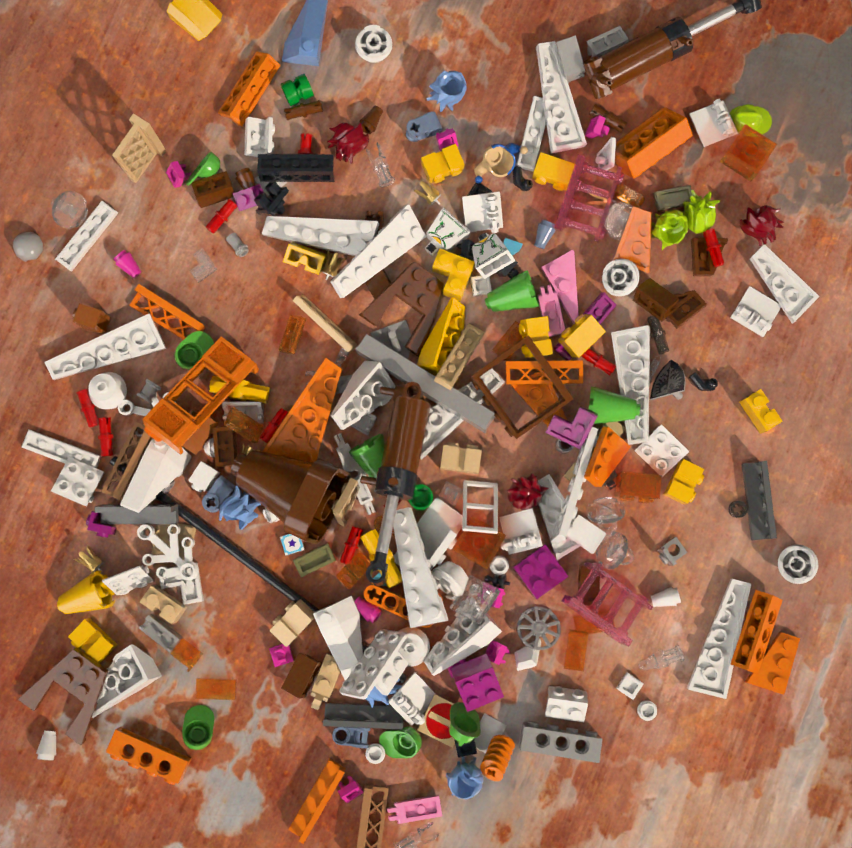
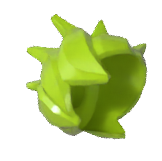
(700, 212)
(670, 227)

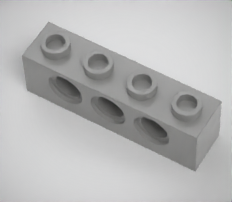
(590, 752)

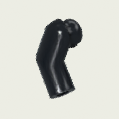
(519, 181)
(703, 384)

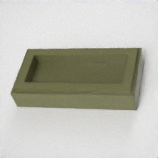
(672, 197)
(314, 560)

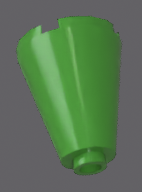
(513, 294)
(612, 406)
(369, 454)

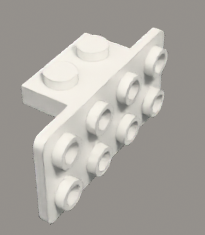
(438, 531)
(378, 666)

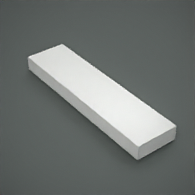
(533, 135)
(86, 236)
(57, 449)

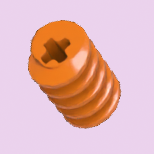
(497, 757)

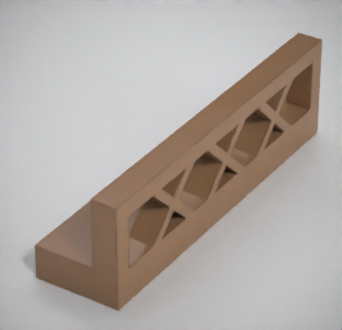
(132, 463)
(367, 800)

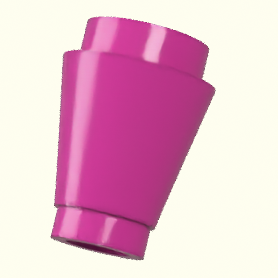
(127, 263)
(368, 610)

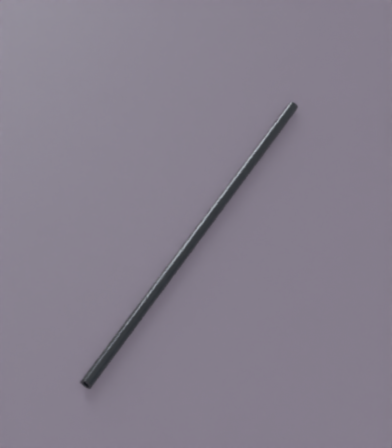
(236, 553)

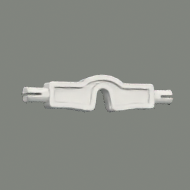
(349, 465)

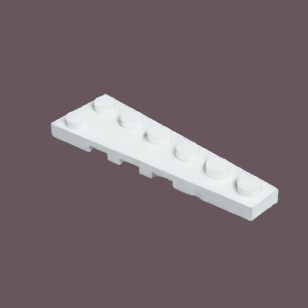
(560, 111)
(328, 234)
(388, 245)
(121, 344)
(633, 367)
(443, 422)
(563, 527)
(419, 586)
(713, 666)

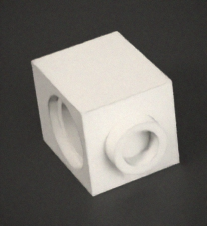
(203, 477)

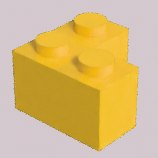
(456, 269)

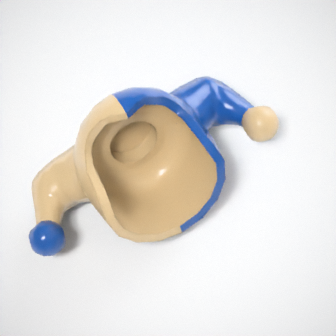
(498, 160)

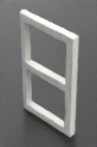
(494, 507)

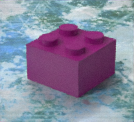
(540, 571)
(477, 682)

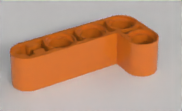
(400, 601)

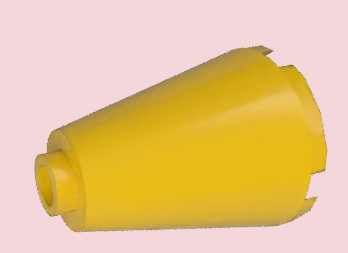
(87, 595)

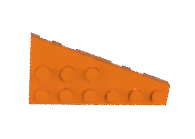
(306, 422)

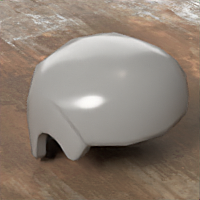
(27, 246)

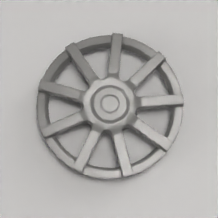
(539, 628)

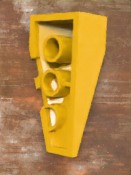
(443, 337)

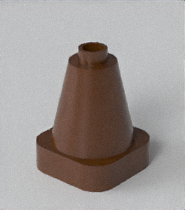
(292, 490)

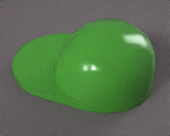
(207, 167)
(192, 349)
(198, 727)
(401, 742)

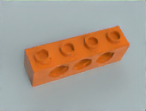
(756, 631)
(178, 761)

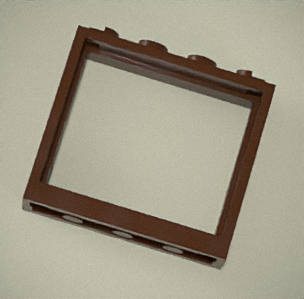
(500, 414)

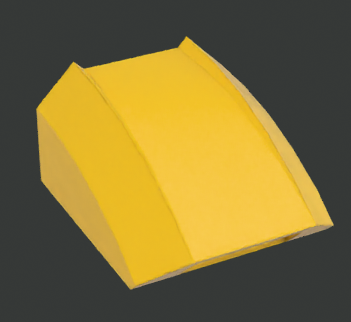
(194, 16)

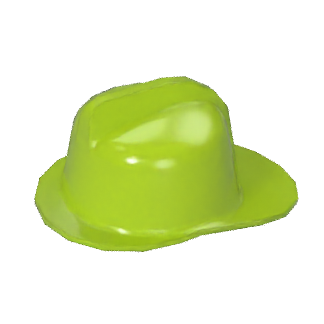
(753, 116)

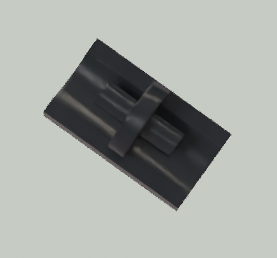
(274, 202)

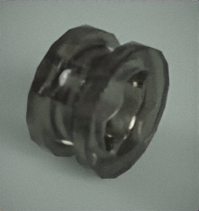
(736, 514)

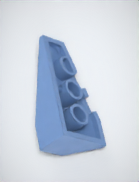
(306, 35)

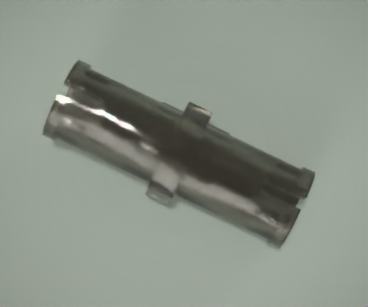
(658, 335)

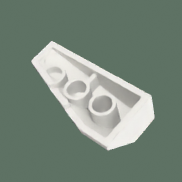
(362, 394)

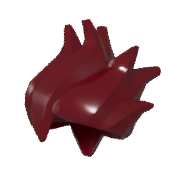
(348, 140)
(761, 224)
(526, 492)

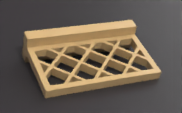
(138, 148)

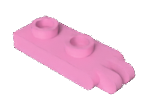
(550, 307)
(416, 809)

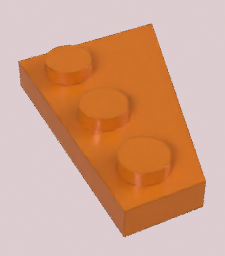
(636, 239)
(539, 396)
(605, 457)
(776, 664)

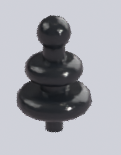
(495, 580)

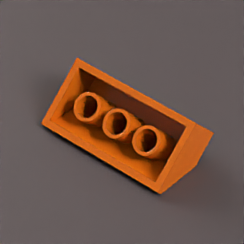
(651, 141)

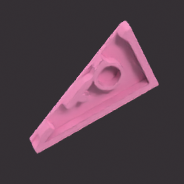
(562, 277)

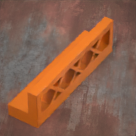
(250, 89)
(167, 307)
(534, 365)
(317, 800)

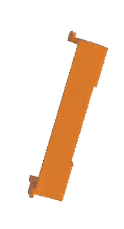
(175, 425)

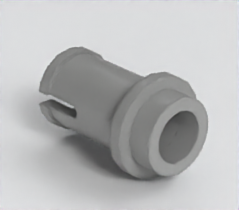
(240, 248)

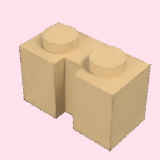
(461, 459)
(170, 607)
(295, 620)

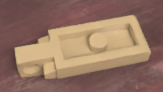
(325, 681)

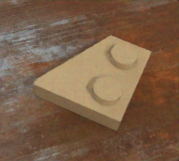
(346, 500)

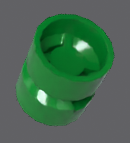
(297, 89)
(422, 497)

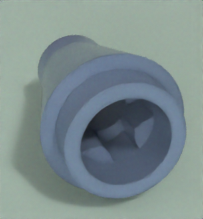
(544, 233)

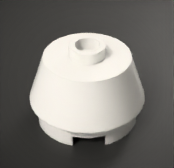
(373, 44)
(620, 277)
(107, 390)
(798, 564)
(450, 579)
(415, 647)

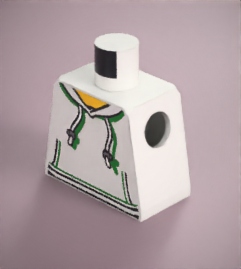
(445, 233)
(490, 255)

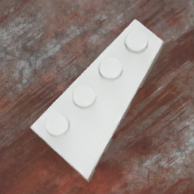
(786, 286)
(551, 511)

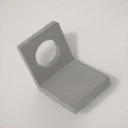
(666, 557)

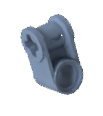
(426, 126)
(219, 492)
(353, 737)

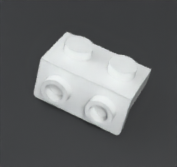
(259, 136)
(566, 704)

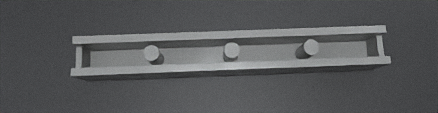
(407, 372)

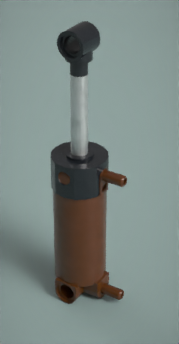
(653, 49)
(399, 463)

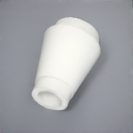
(667, 597)
(47, 746)

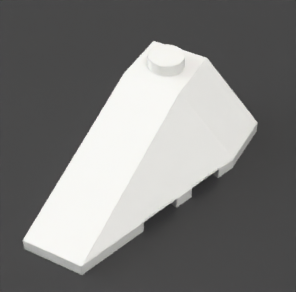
(154, 473)
(342, 633)
(460, 641)
(126, 675)

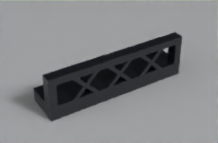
(296, 167)

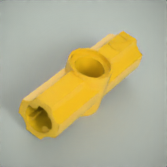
(243, 391)
(370, 542)

